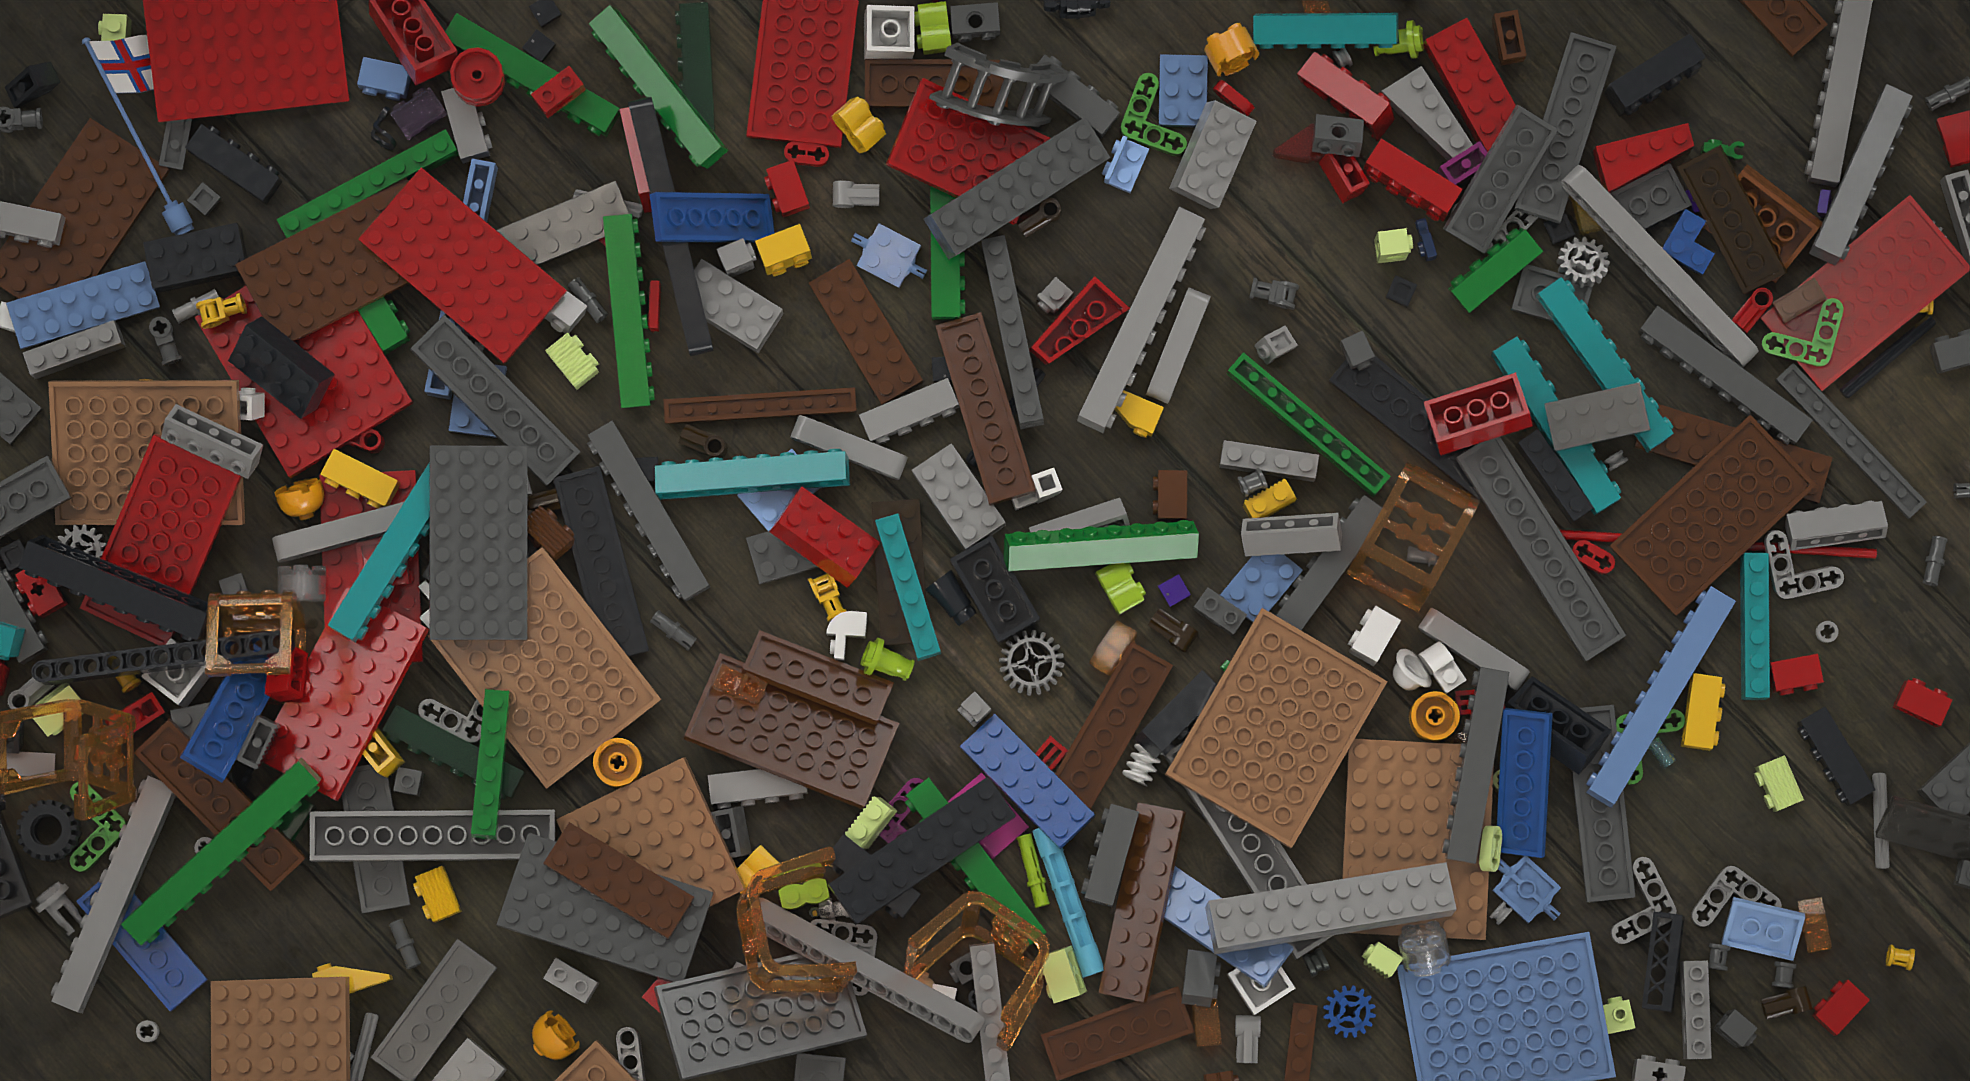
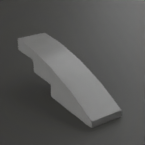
(31, 763)

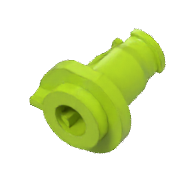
(1409, 41)
(886, 661)

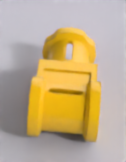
(218, 310)
(827, 593)

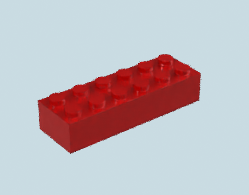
(1471, 80)

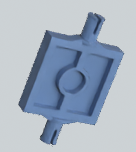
(889, 255)
(1527, 889)

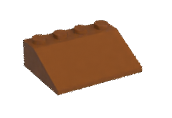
(1783, 218)

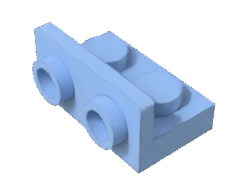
(1125, 165)

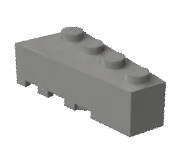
(1425, 110)

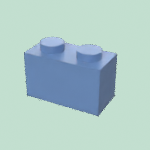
(383, 78)

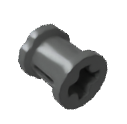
(1718, 956)
(1784, 975)

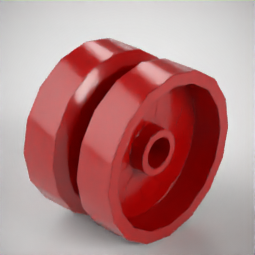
(472, 64)

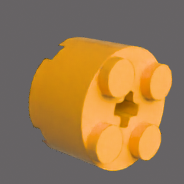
(1230, 50)
(1443, 706)
(611, 751)

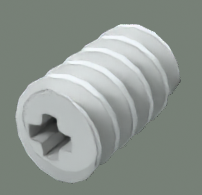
(1141, 766)

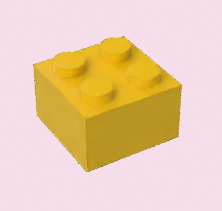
(784, 250)

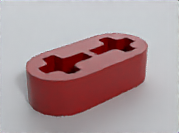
(1233, 98)
(806, 159)
(1597, 552)

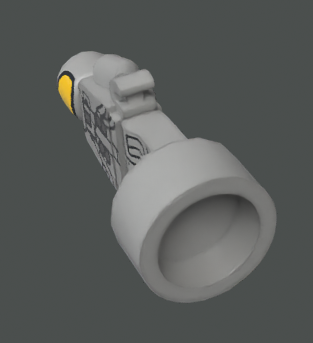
(828, 910)

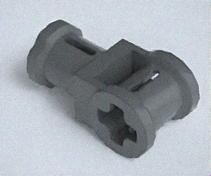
(19, 119)
(1275, 292)
(165, 341)
(1252, 484)

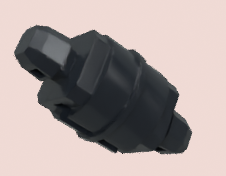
(1075, 8)

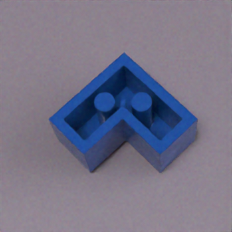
(1681, 243)

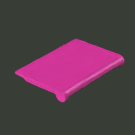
(1003, 836)

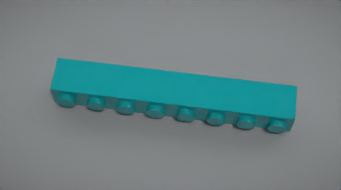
(1599, 353)
(1578, 461)
(752, 474)
(385, 564)

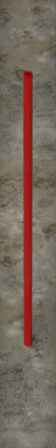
(1757, 546)

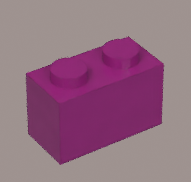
(1464, 165)

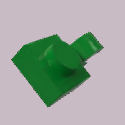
(1729, 150)

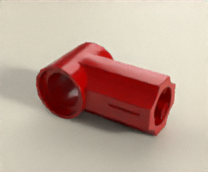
(1751, 311)

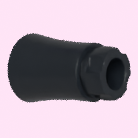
(952, 598)

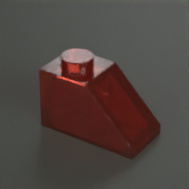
(1299, 148)

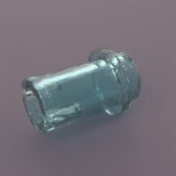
(1661, 753)

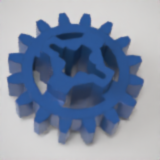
(1342, 1002)

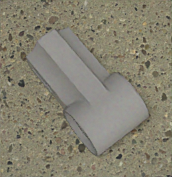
(848, 194)
(32, 691)
(1247, 1033)

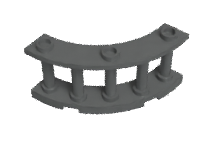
(1010, 71)

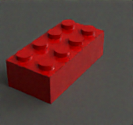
(414, 37)
(1411, 180)
(1478, 413)
(824, 537)

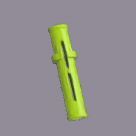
(1033, 871)

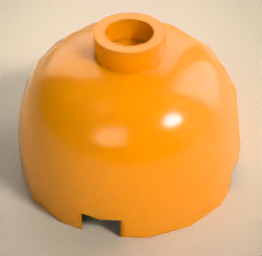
(301, 498)
(554, 1037)

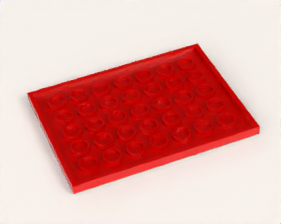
(243, 56)
(358, 398)

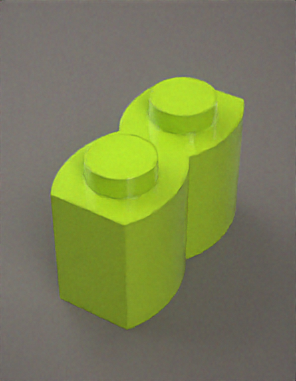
(934, 27)
(1120, 586)
(811, 892)

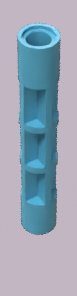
(1070, 905)

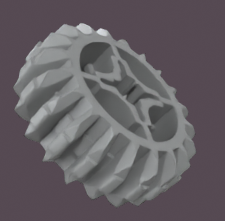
(1036, 683)

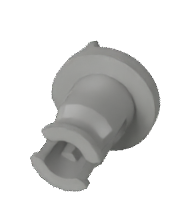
(52, 900)

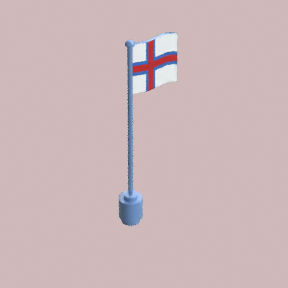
(127, 69)

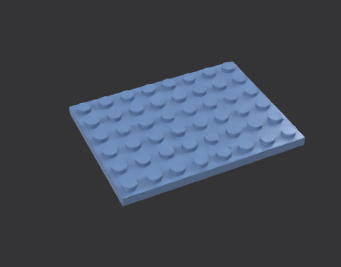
(1510, 1015)

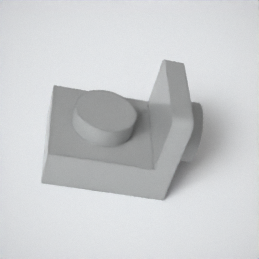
(1054, 296)
(1275, 345)

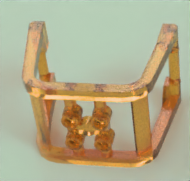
(1423, 542)
(256, 613)
(101, 740)
(754, 934)
(1024, 998)

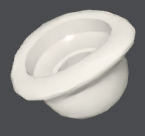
(1410, 671)

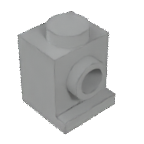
(974, 709)

